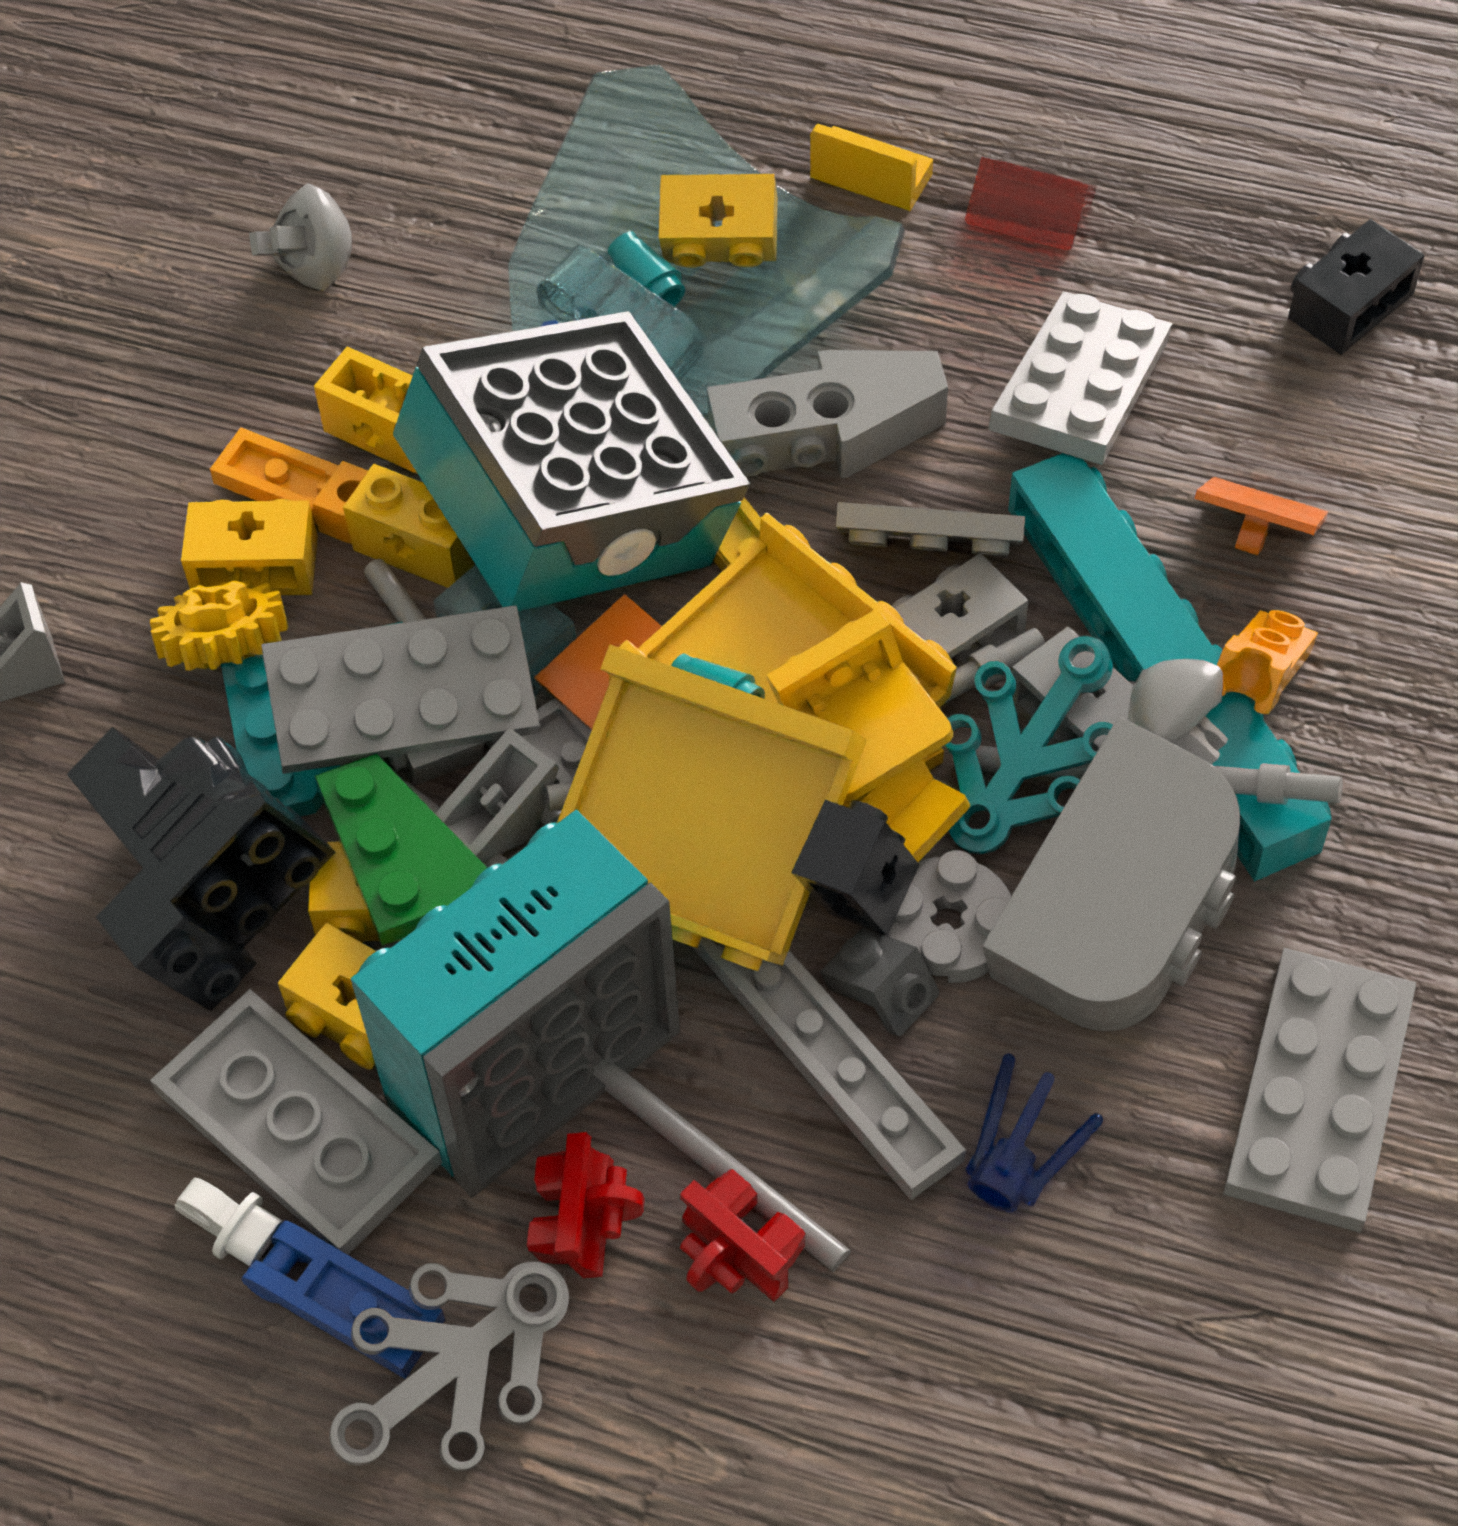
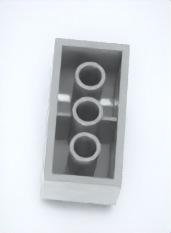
(1121, 885)

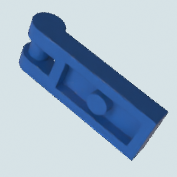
(335, 1292)

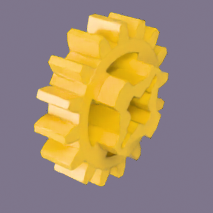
(218, 624)

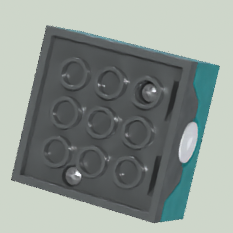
(568, 459)
(516, 994)

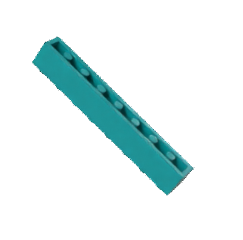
(1142, 621)

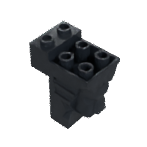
(211, 854)

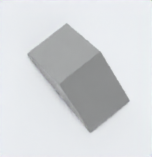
(26, 646)
(500, 797)

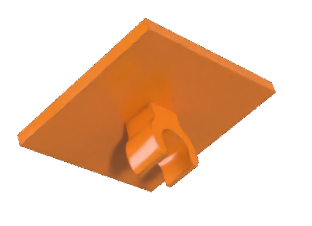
(1259, 511)
(576, 674)

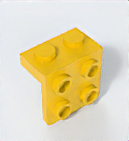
(866, 687)

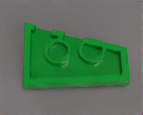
(394, 846)

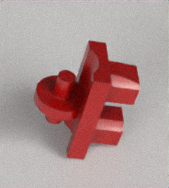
(590, 1207)
(717, 1218)

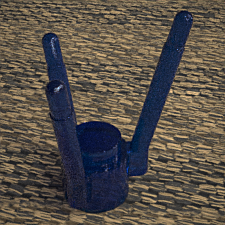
(1005, 1172)

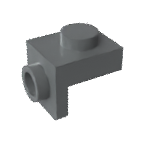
(884, 976)

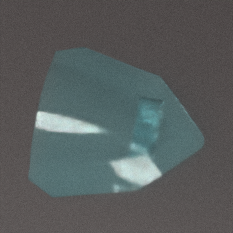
(732, 318)

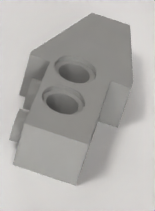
(844, 412)

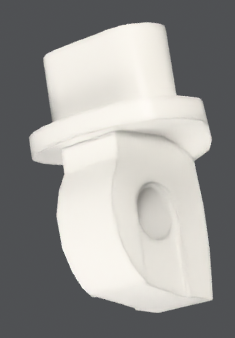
(239, 1229)

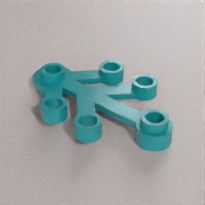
(1025, 753)

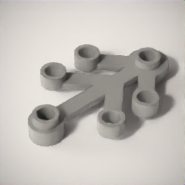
(460, 1354)

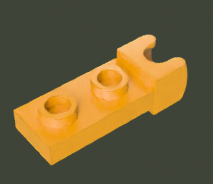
(274, 471)
(1265, 657)

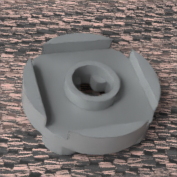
(955, 884)

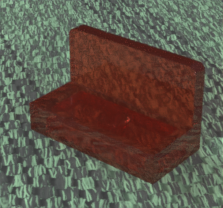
(1028, 203)

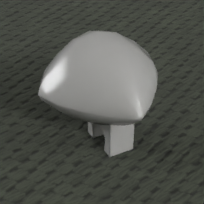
(308, 238)
(1174, 701)

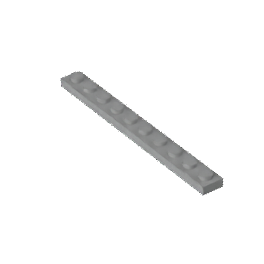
(808, 1028)

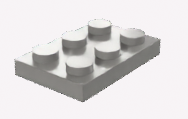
(930, 528)

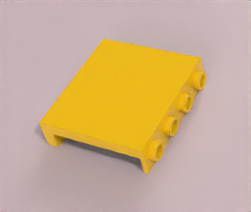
(778, 605)
(711, 799)

